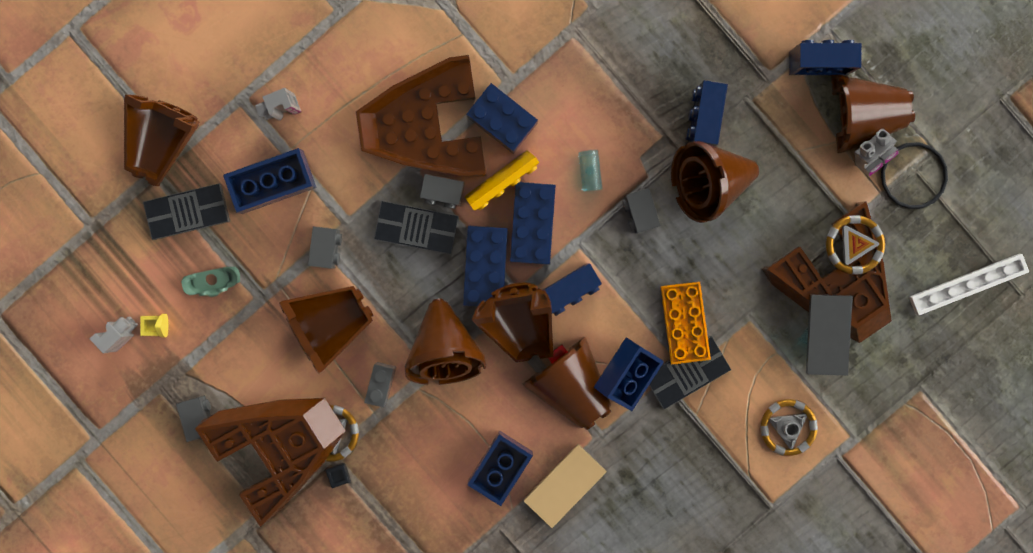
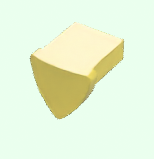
(154, 325)

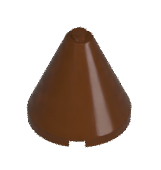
(709, 179)
(443, 349)

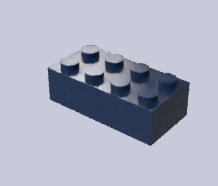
(269, 181)
(533, 223)
(484, 263)

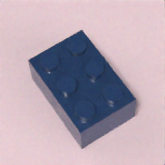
(825, 58)
(707, 112)
(502, 118)
(571, 288)
(628, 374)
(500, 468)

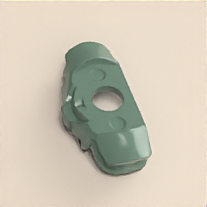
(197, 284)

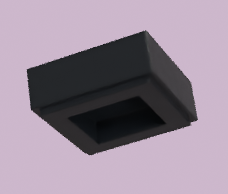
(338, 475)

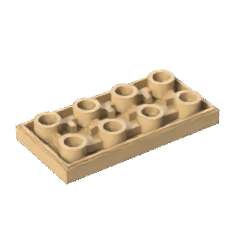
(564, 485)

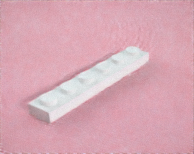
(969, 284)

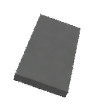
(829, 334)

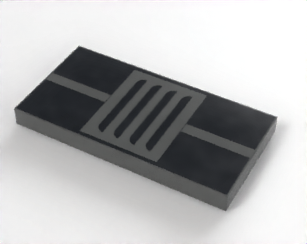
(186, 211)
(416, 227)
(680, 380)

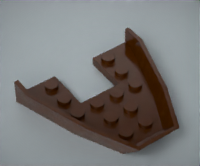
(406, 126)
(870, 302)
(289, 438)

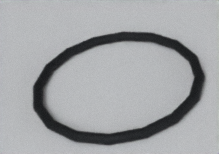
(945, 173)

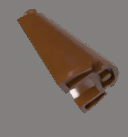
(868, 108)
(154, 136)
(518, 321)
(327, 322)
(570, 385)

